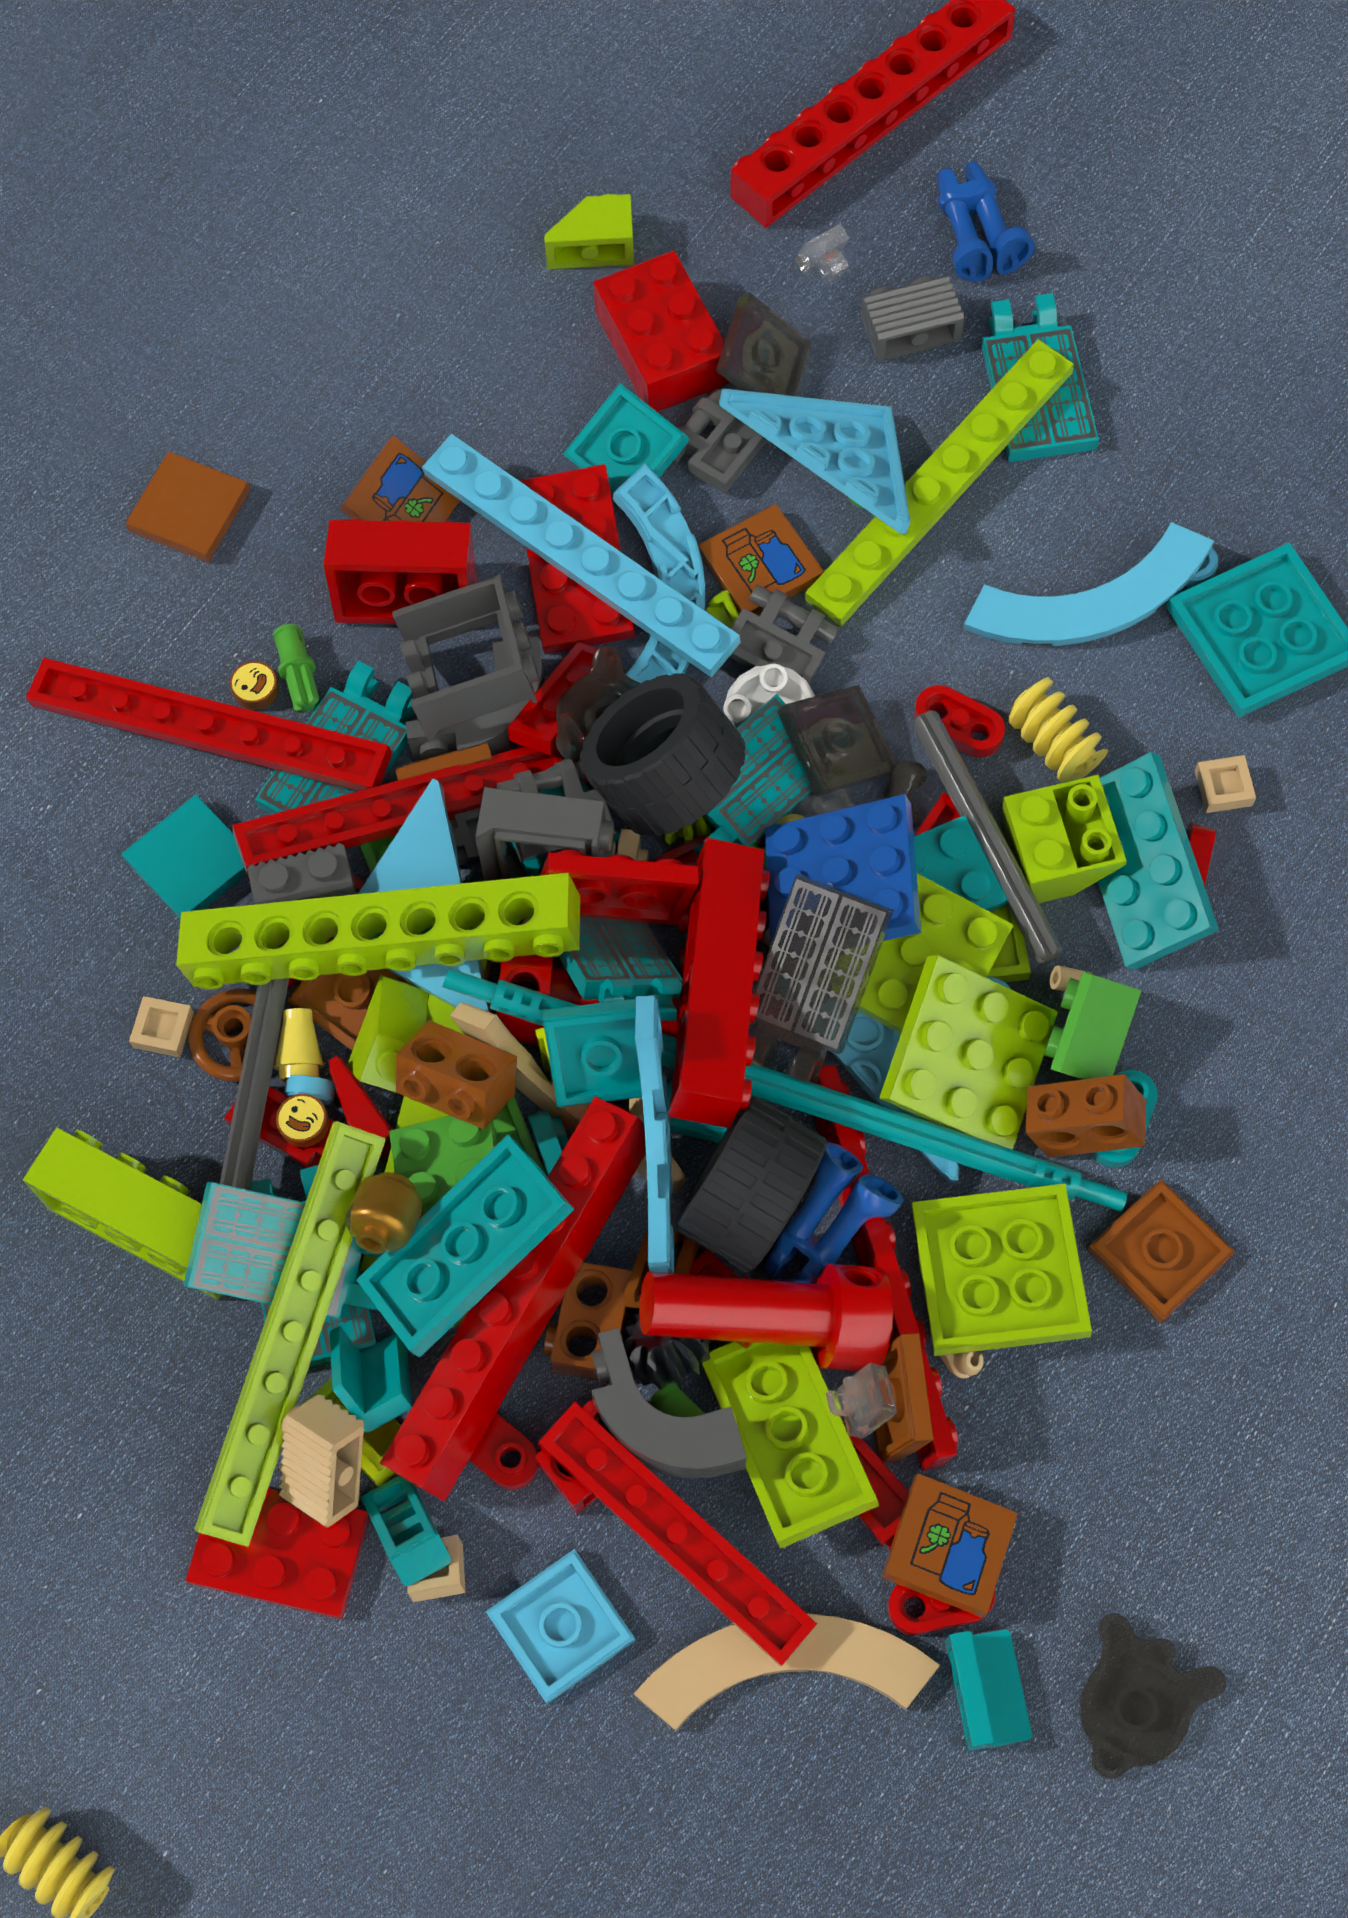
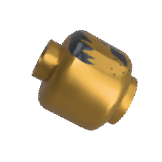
(384, 1213)

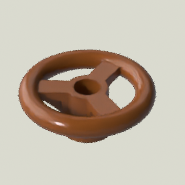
(221, 1025)

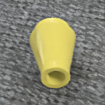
(298, 1045)

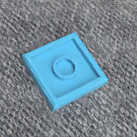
(560, 1626)

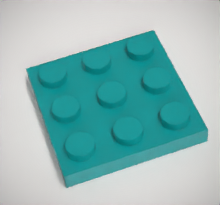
(1262, 629)

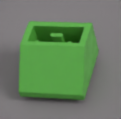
(1094, 1027)

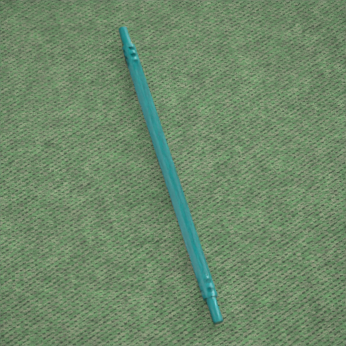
(834, 1105)

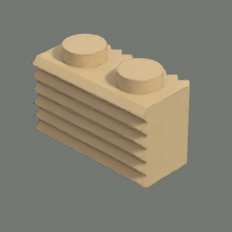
(321, 1460)

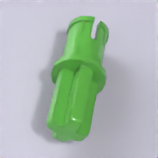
(296, 667)

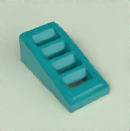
(406, 1531)

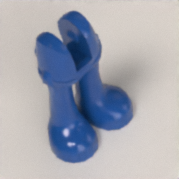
(977, 196)
(867, 1199)

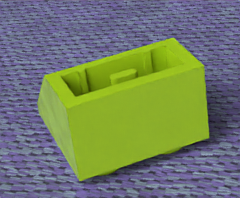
(1062, 837)

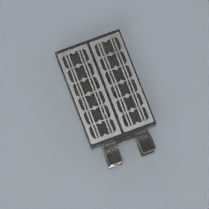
(816, 973)

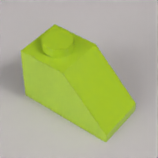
(593, 234)
(390, 1022)

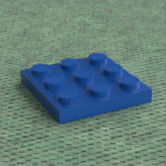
(852, 849)

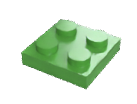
(439, 1154)

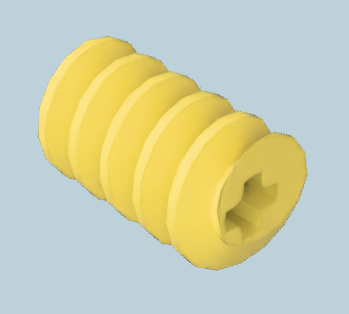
(1053, 732)
(53, 1866)

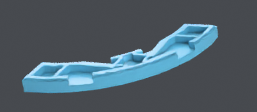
(673, 558)
(1096, 611)
(657, 1134)

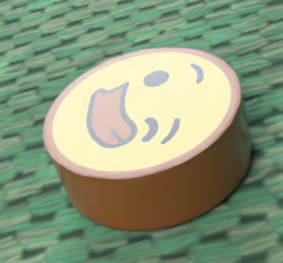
(254, 685)
(302, 1120)

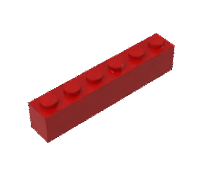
(718, 985)

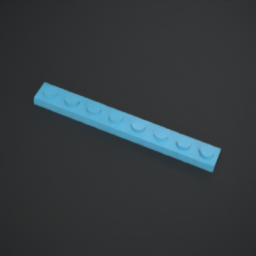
(582, 555)

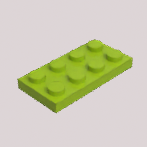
(791, 1441)

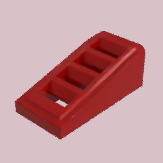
(357, 1105)

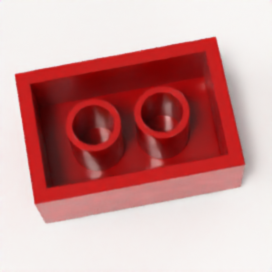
(660, 331)
(394, 565)

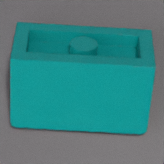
(372, 1381)
(988, 1689)

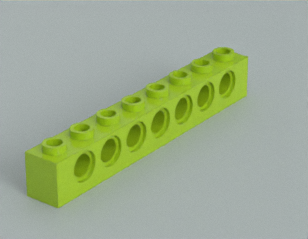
(354, 919)

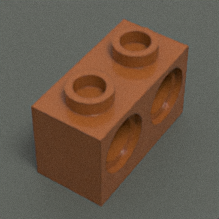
(456, 1074)
(1086, 1116)
(586, 1320)

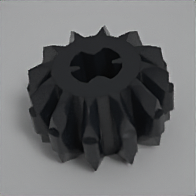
(662, 1358)

